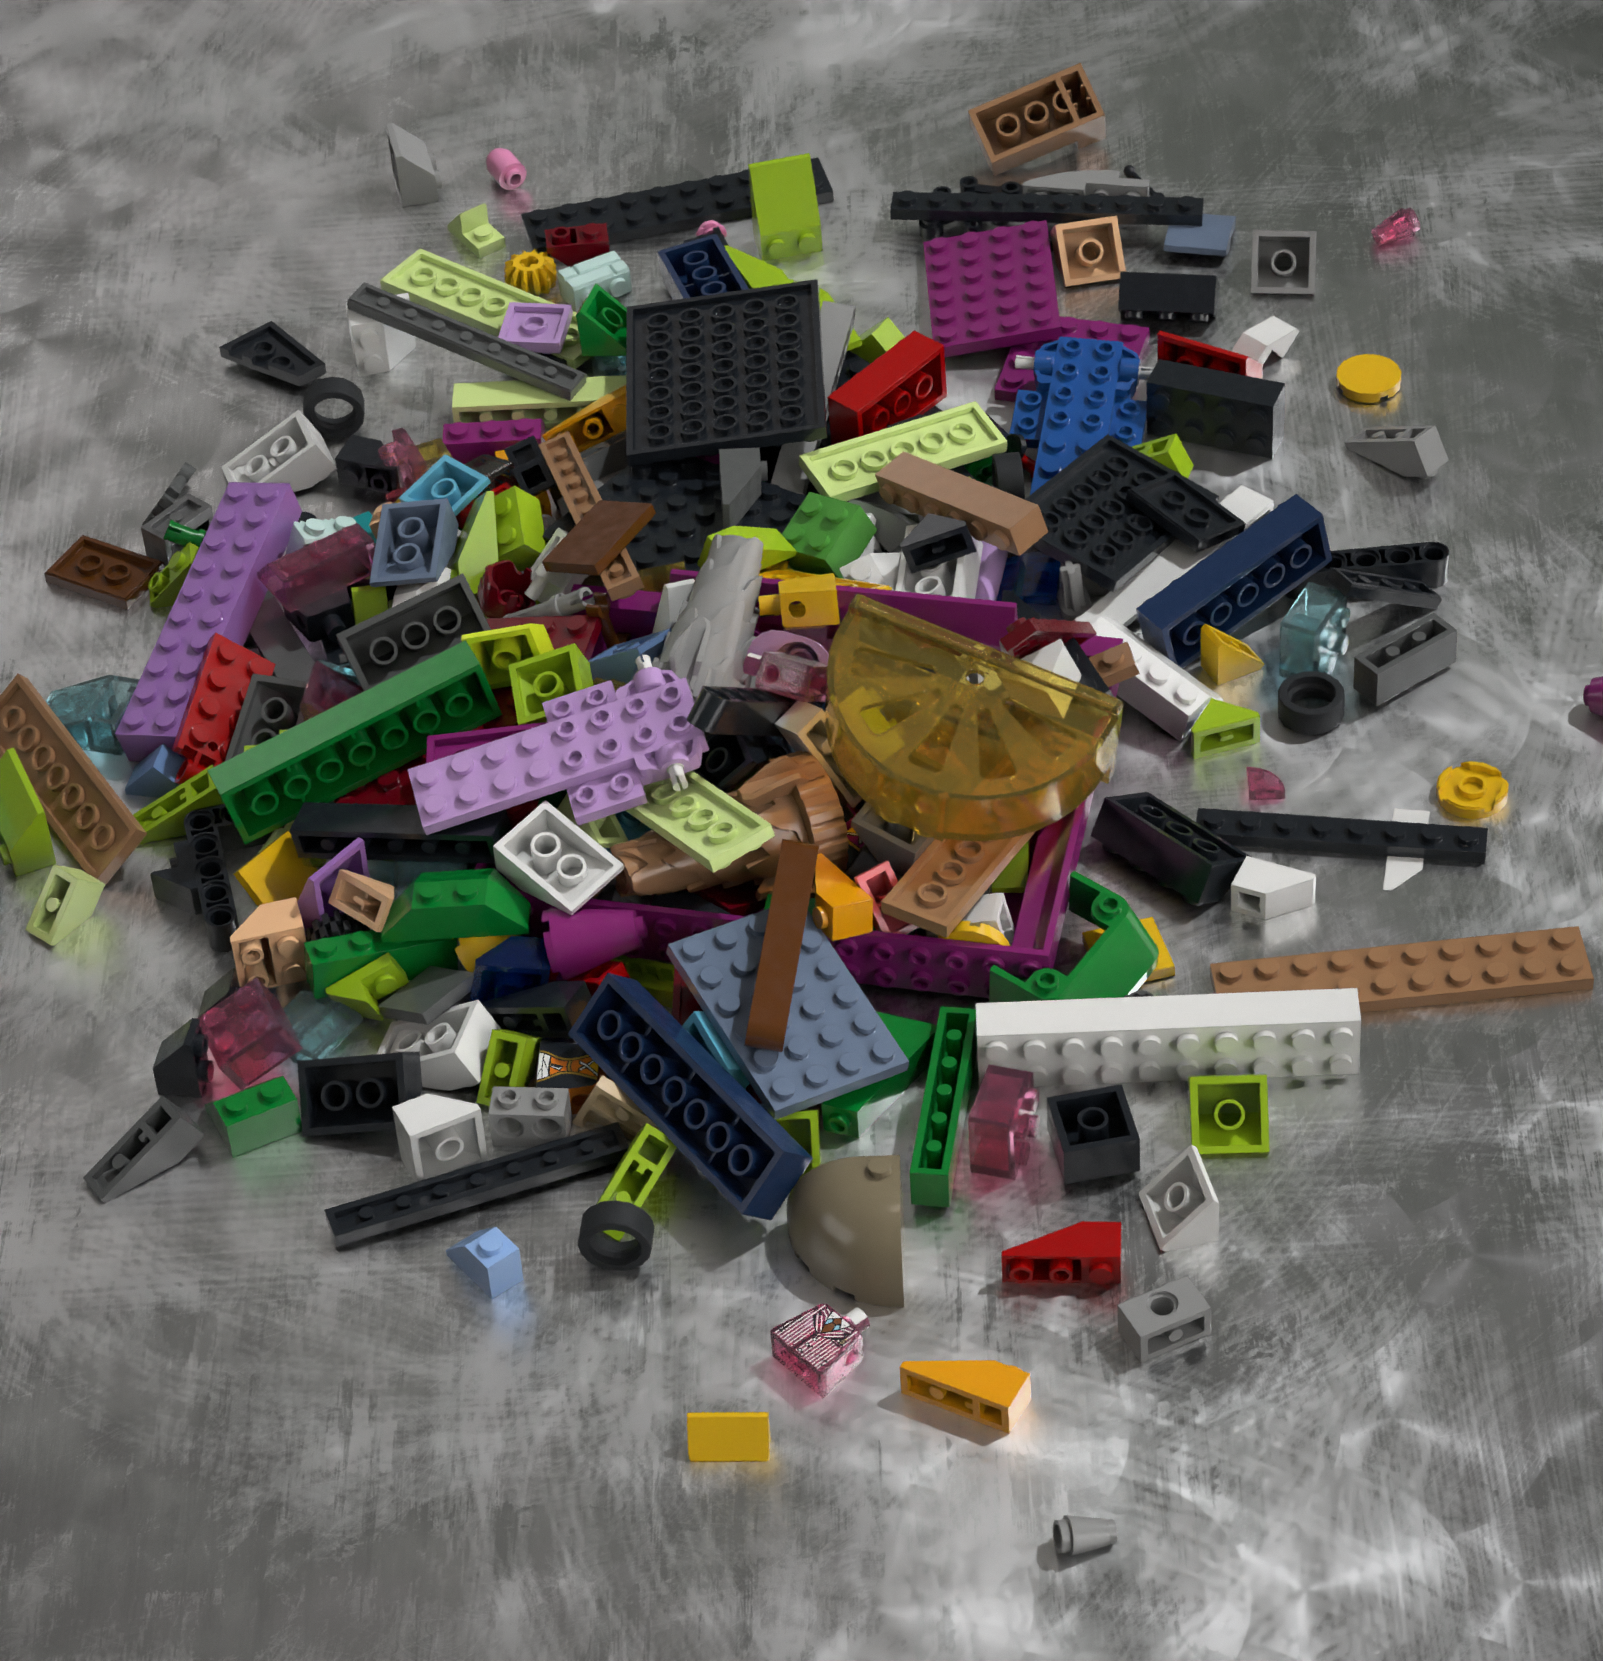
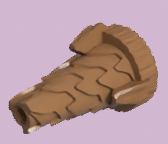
(787, 793)

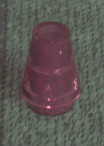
(1396, 227)

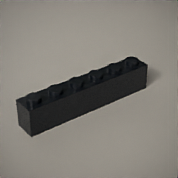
(393, 833)

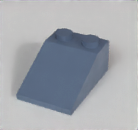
(413, 542)

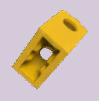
(817, 601)

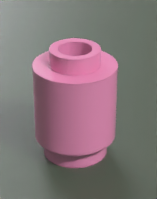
(505, 168)

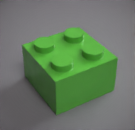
(827, 534)

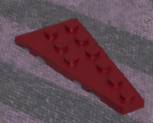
(1033, 634)

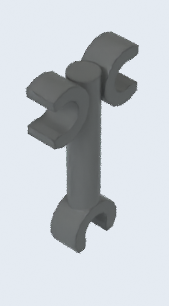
(172, 491)

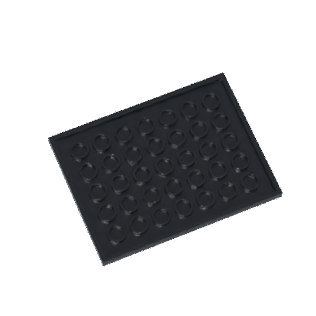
(724, 373)

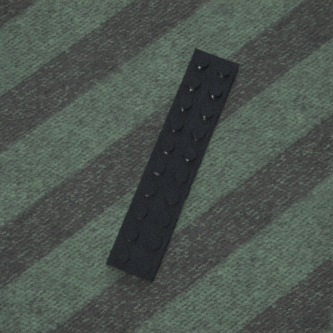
(660, 208)

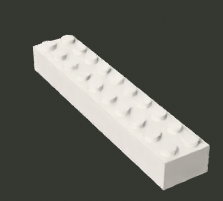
(1173, 1036)

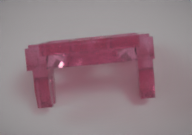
(406, 456)

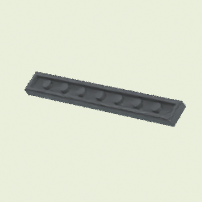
(467, 341)

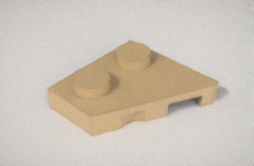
(611, 1105)

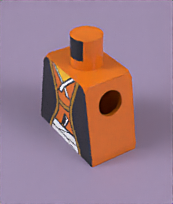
(568, 1067)

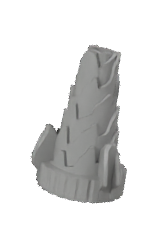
(719, 619)

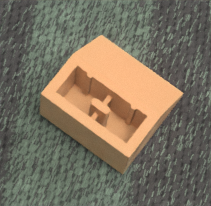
(271, 945)

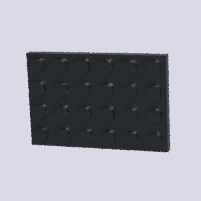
(1094, 521)

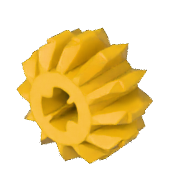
(531, 272)

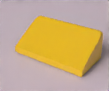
(728, 1436)

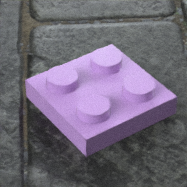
(537, 326)

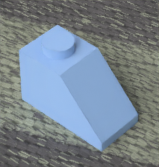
(488, 1260)

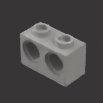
(529, 1115)

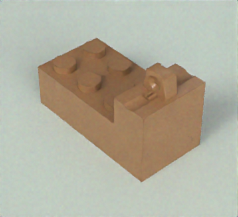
(1038, 120)

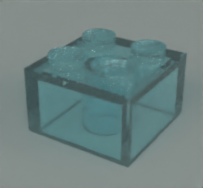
(1314, 631)

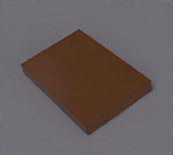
(599, 537)
(103, 572)

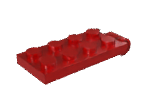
(215, 704)

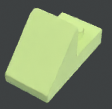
(476, 233)

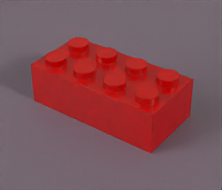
(890, 389)

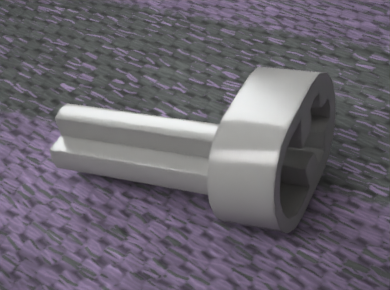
(1073, 597)

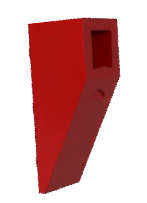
(1070, 1255)

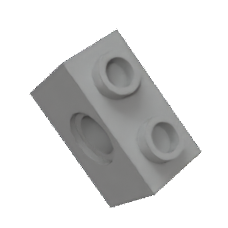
(1164, 1319)

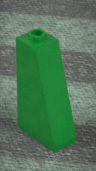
(859, 1109)

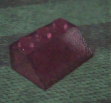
(320, 568)

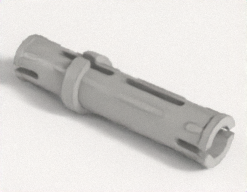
(558, 605)

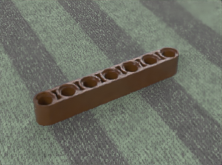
(781, 946)

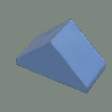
(155, 773)

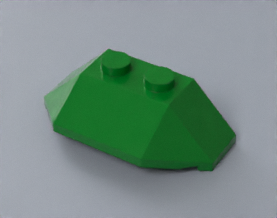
(457, 907)

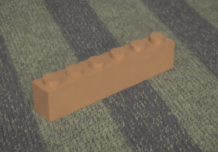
(988, 512)

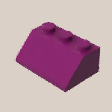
(474, 439)

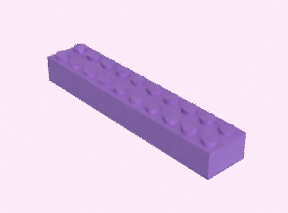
(217, 597)

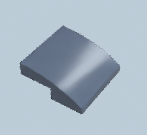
(1208, 239)

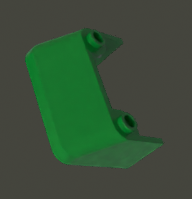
(1111, 967)

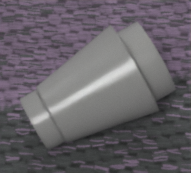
(1082, 1534)

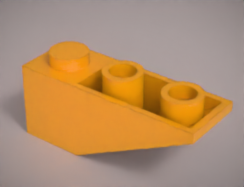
(595, 422)

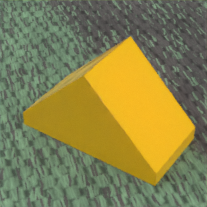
(1225, 656)

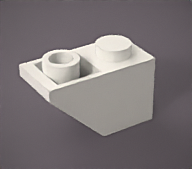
(1270, 889)

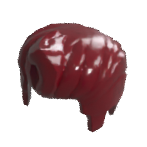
(503, 589)

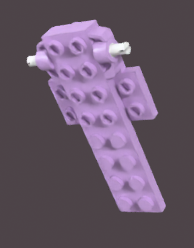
(593, 746)

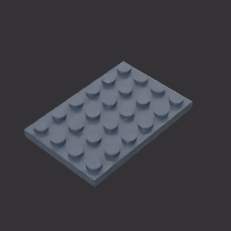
(831, 1031)

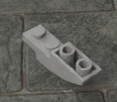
(1086, 183)

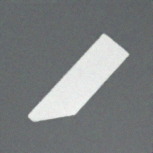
(1403, 868)

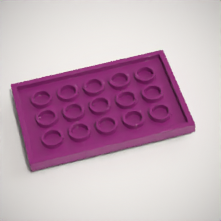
(992, 288)

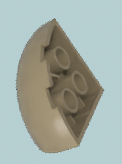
(850, 1227)

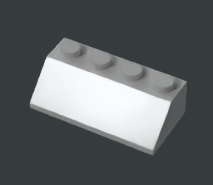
(950, 578)
(1162, 688)

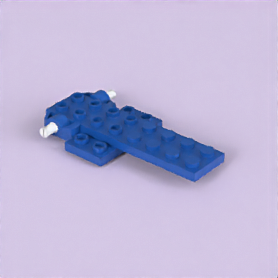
(1078, 400)

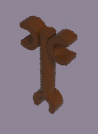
(601, 610)

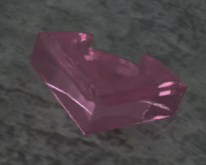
(1263, 785)

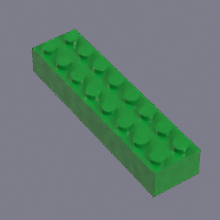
(354, 741)

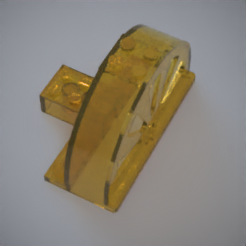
(951, 750)

